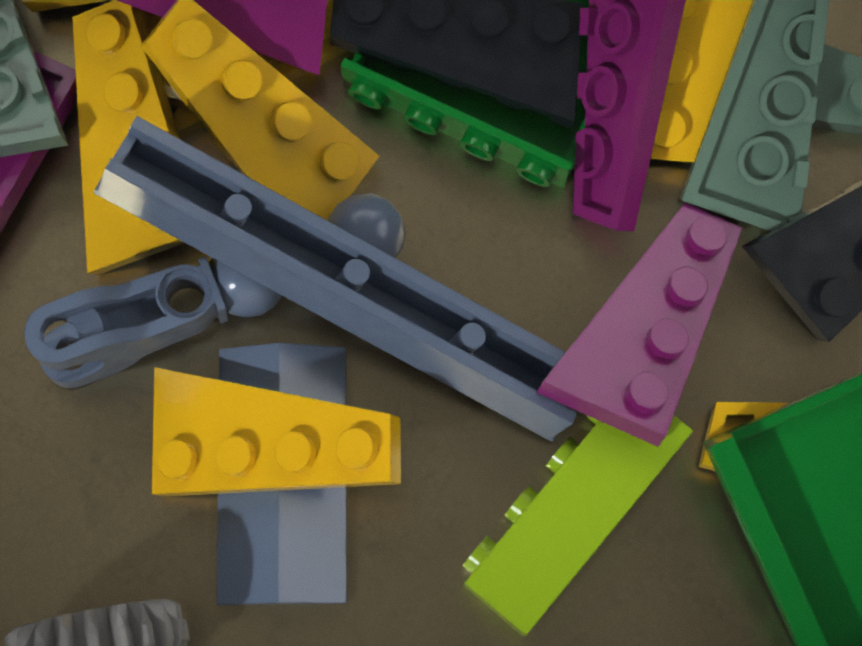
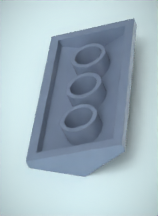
(284, 541)

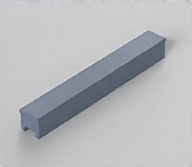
(334, 275)

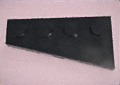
(500, 48)
(818, 262)

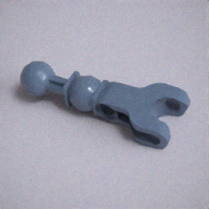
(130, 320)

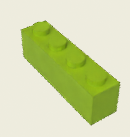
(566, 520)

